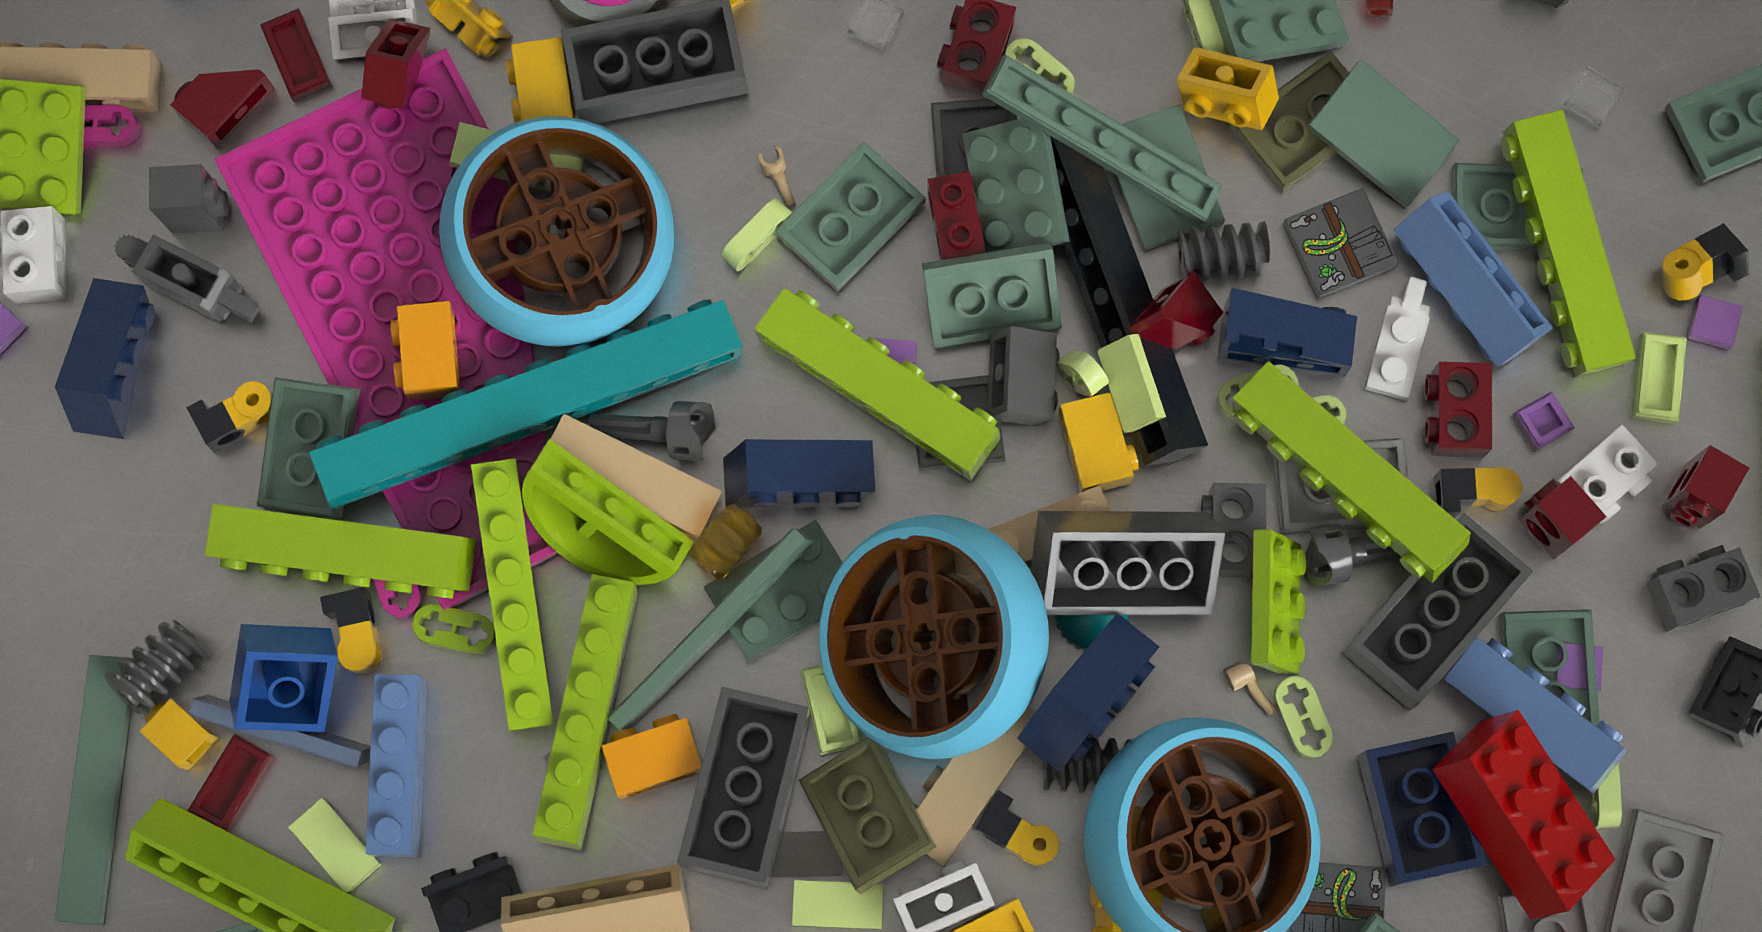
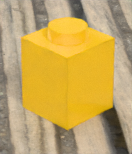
(178, 733)

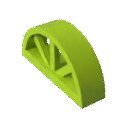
(629, 539)

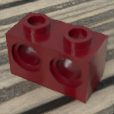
(983, 46)
(955, 216)
(1471, 411)
(1705, 488)
(1560, 515)

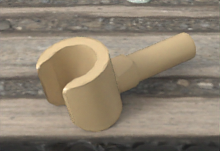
(776, 171)
(1242, 675)

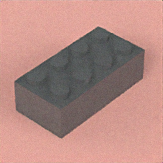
(654, 61)
(1127, 562)
(1432, 624)
(744, 787)

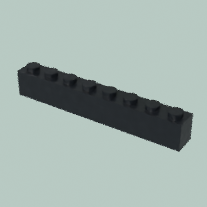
(1116, 296)

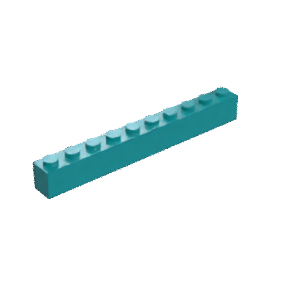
(525, 403)

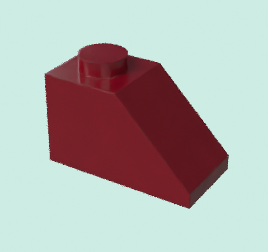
(394, 63)
(220, 102)
(1179, 314)

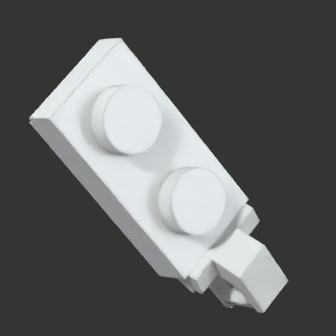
(1399, 343)

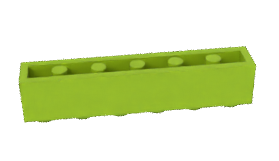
(1567, 244)
(878, 383)
(1350, 473)
(340, 548)
(512, 594)
(585, 712)
(243, 877)

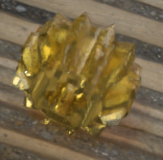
(726, 541)

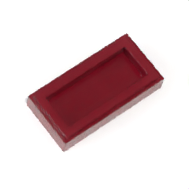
(296, 55)
(231, 783)

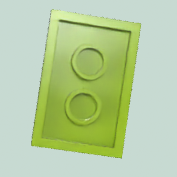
(41, 145)
(1277, 603)

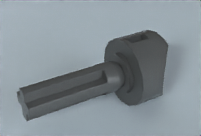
(680, 429)
(1336, 553)

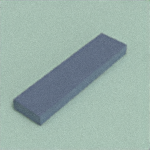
(315, 743)

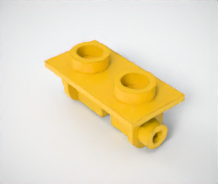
(480, 28)

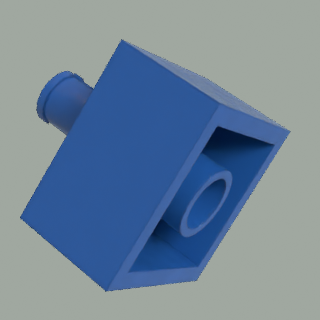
(283, 678)

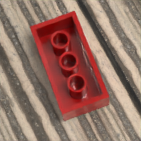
(1524, 815)

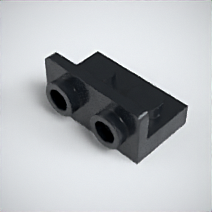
(1733, 692)
(473, 896)

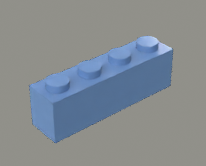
(1472, 279)
(1568, 738)
(396, 766)

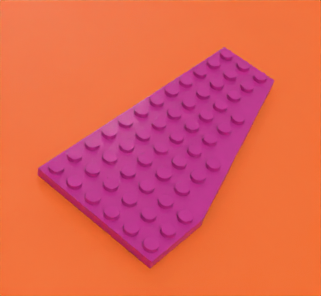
(350, 233)

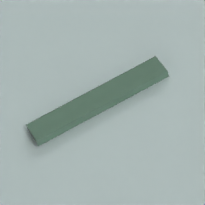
(1102, 139)
(710, 629)
(94, 797)

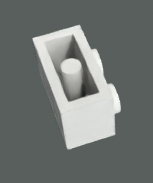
(33, 255)
(1612, 470)
(944, 901)

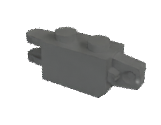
(186, 278)

